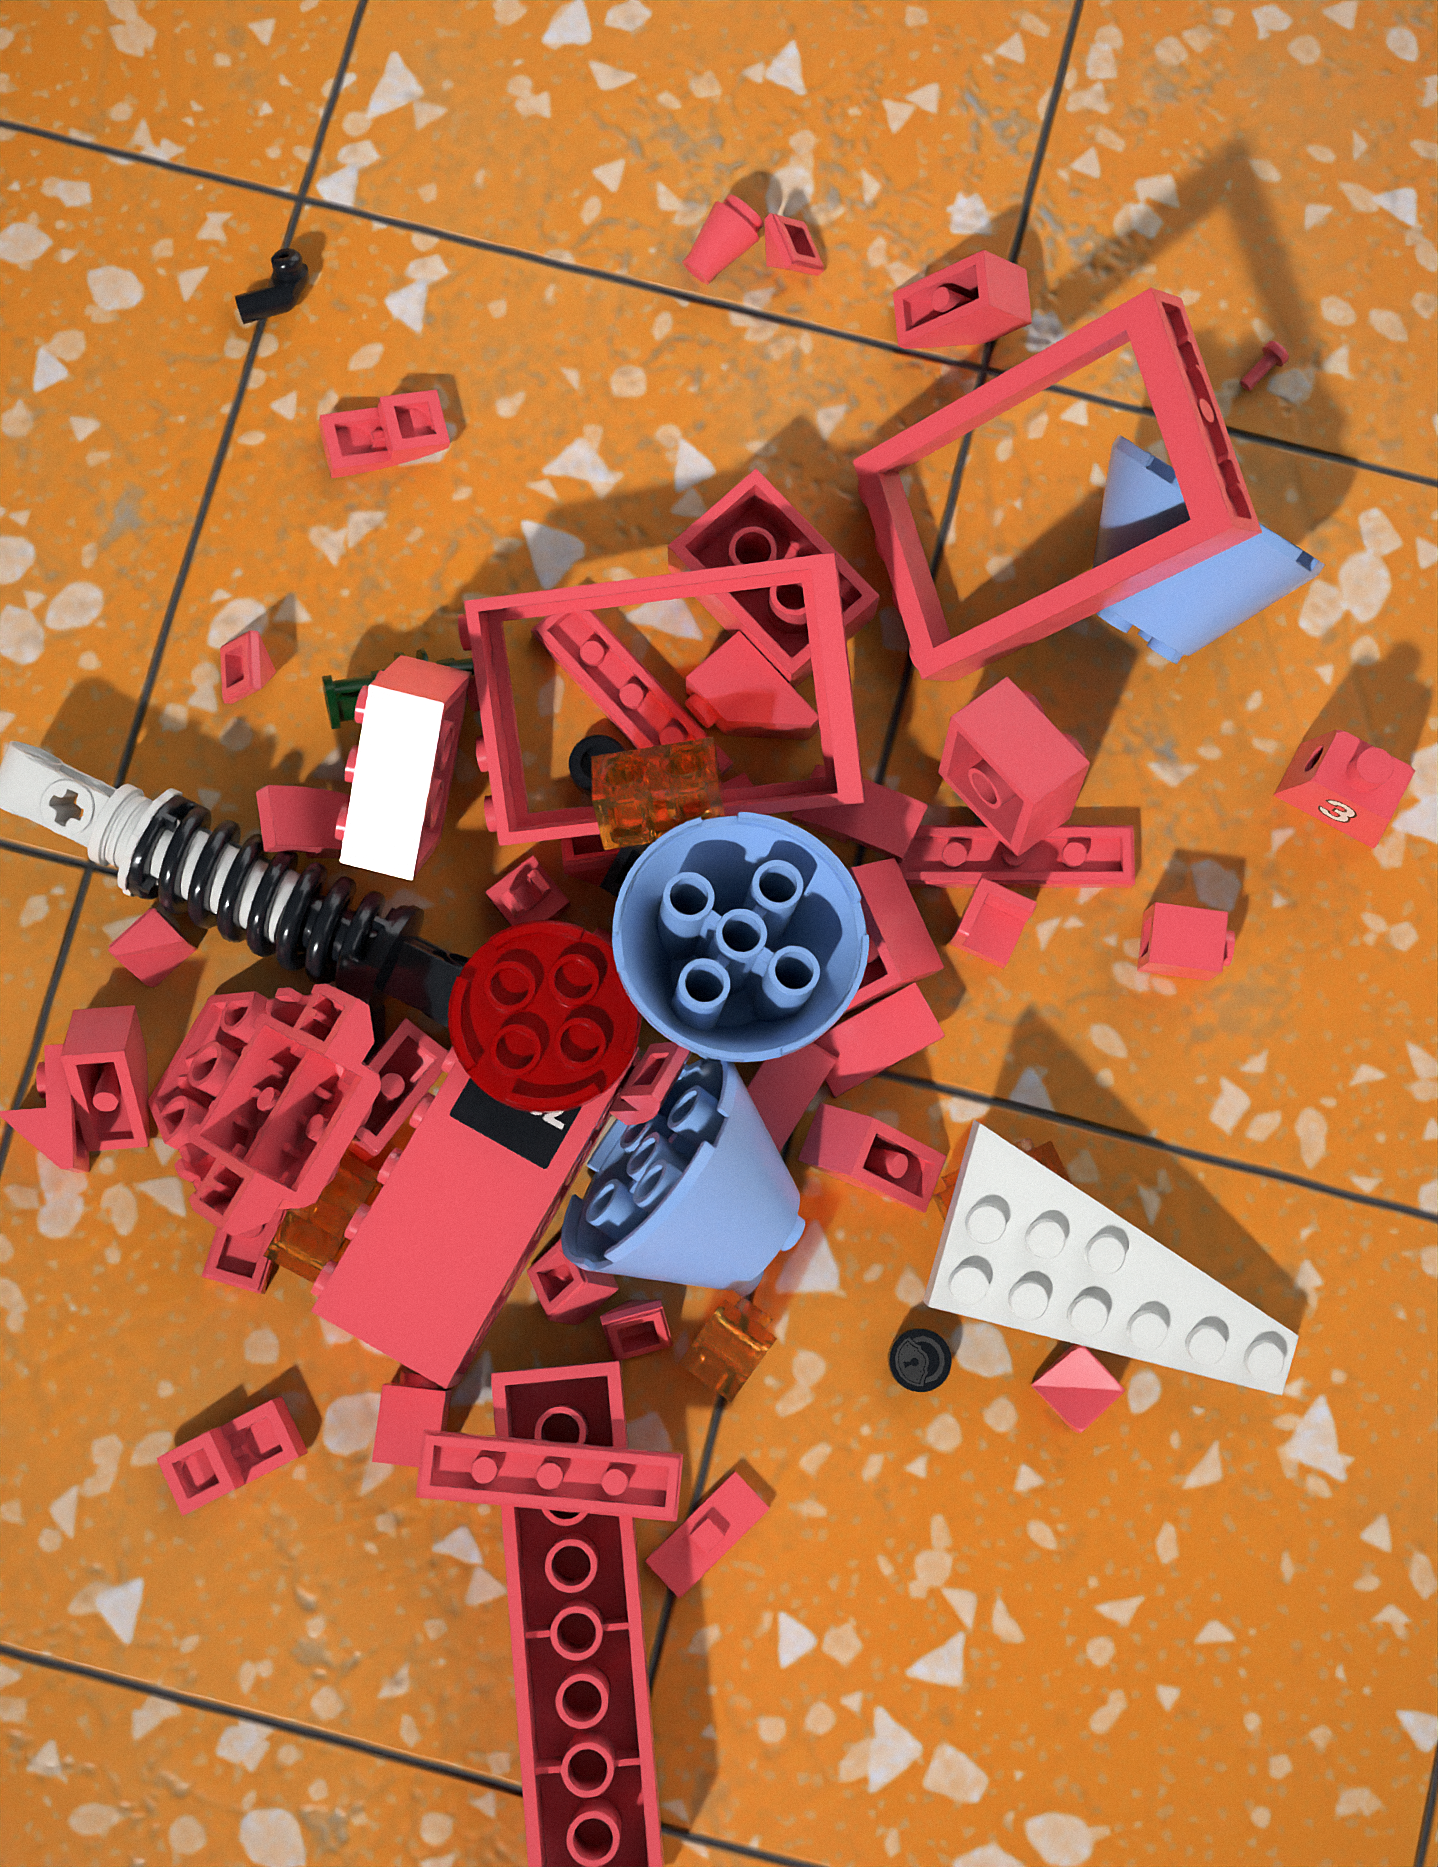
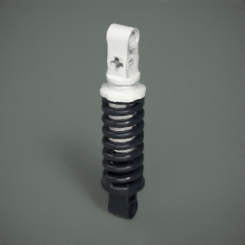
(174, 856)

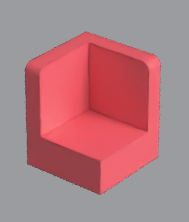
(992, 922)

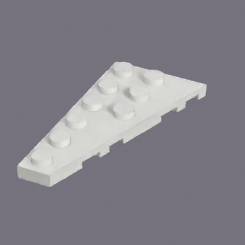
(1065, 1267)

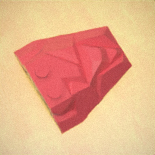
(266, 1100)

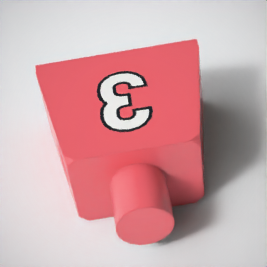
(1348, 786)

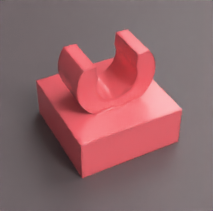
(528, 895)

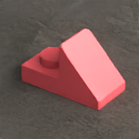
(54, 1128)

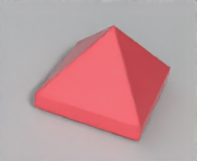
(790, 246)
(244, 667)
(586, 858)
(636, 1328)

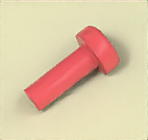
(1273, 355)

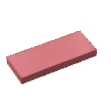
(707, 1534)

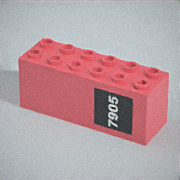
(455, 1223)

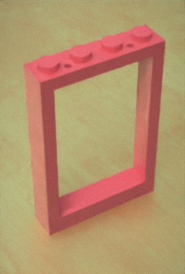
(1195, 443)
(492, 692)

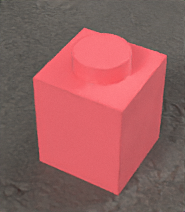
(1185, 942)
(403, 1415)

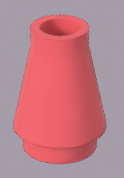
(723, 238)

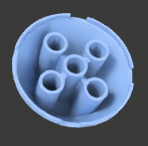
(1206, 599)
(740, 937)
(689, 1192)

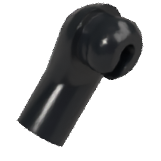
(281, 292)

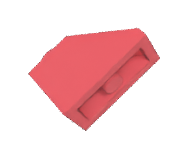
(963, 304)
(747, 695)
(407, 1069)
(108, 1077)
(872, 1156)

